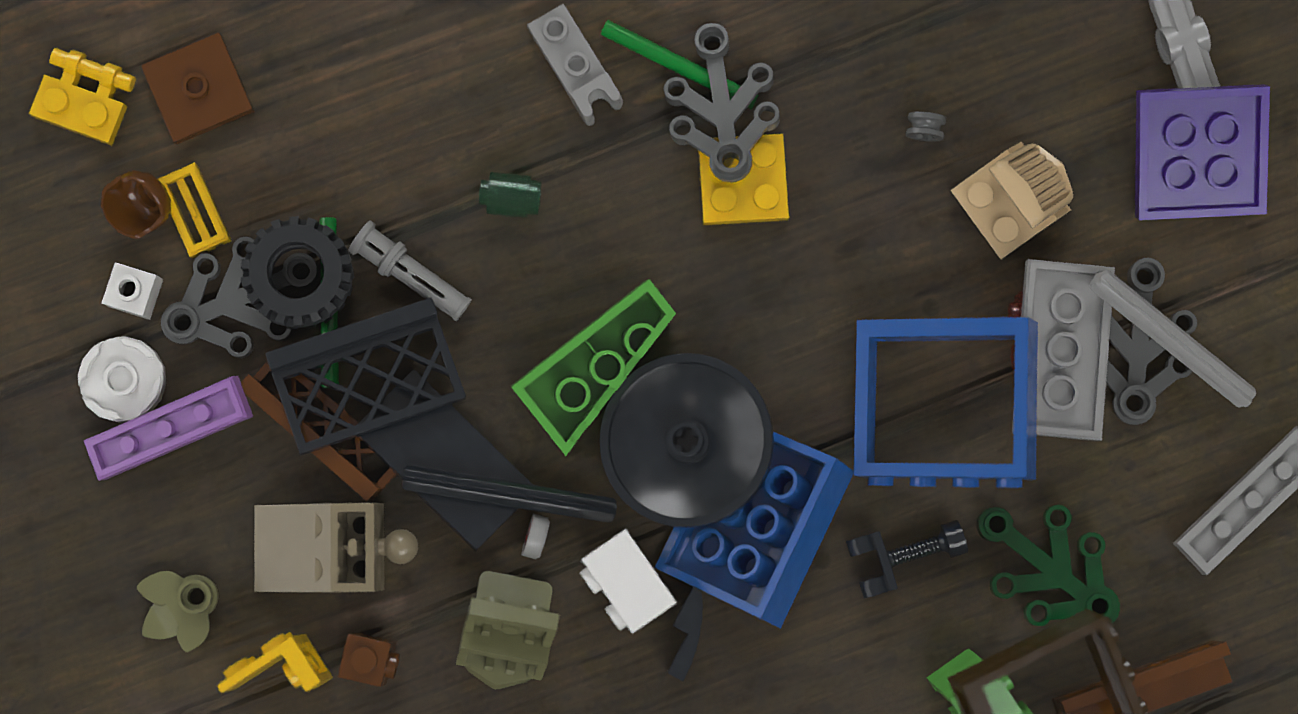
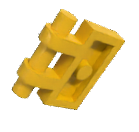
(79, 109)

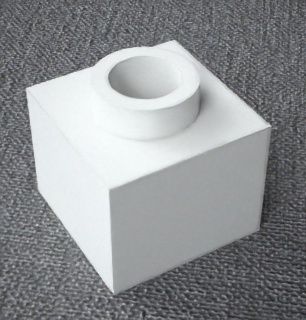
(142, 300)

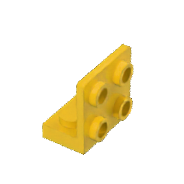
(302, 668)

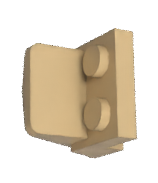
(1016, 196)

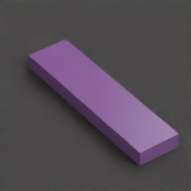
(168, 428)

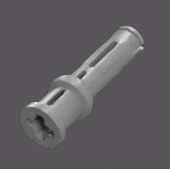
(388, 264)

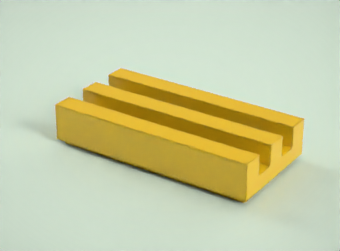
(208, 243)

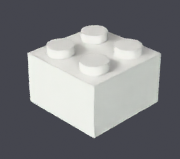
(627, 582)

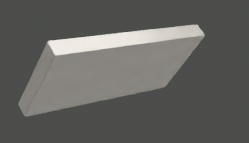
(1070, 347)

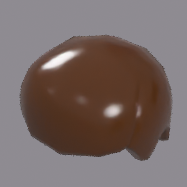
(135, 203)

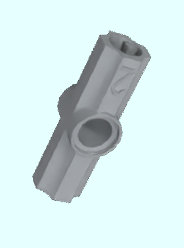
(1184, 43)

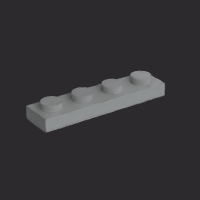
(1242, 506)

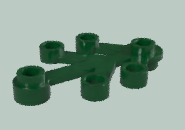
(1055, 571)

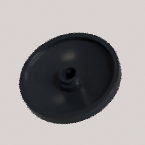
(686, 440)

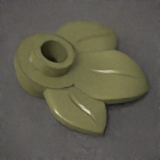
(174, 611)

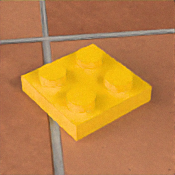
(754, 198)

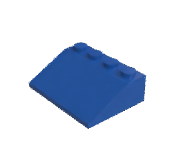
(769, 544)

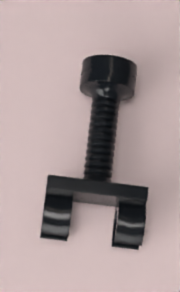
(949, 540)

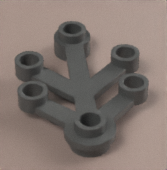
(723, 111)
(230, 302)
(1140, 351)

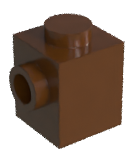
(369, 659)

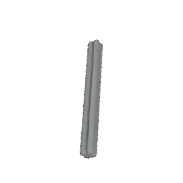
(1172, 338)

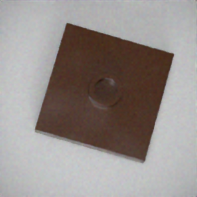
(197, 88)

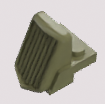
(508, 630)

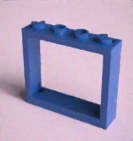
(1021, 329)

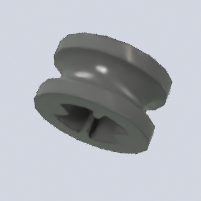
(925, 126)

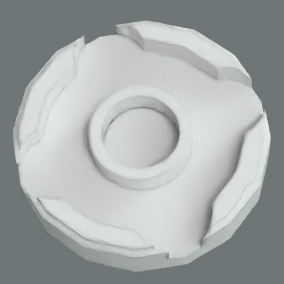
(121, 379)

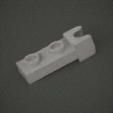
(574, 62)

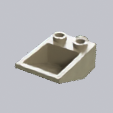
(320, 547)

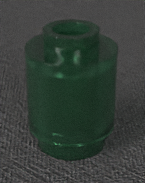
(510, 195)

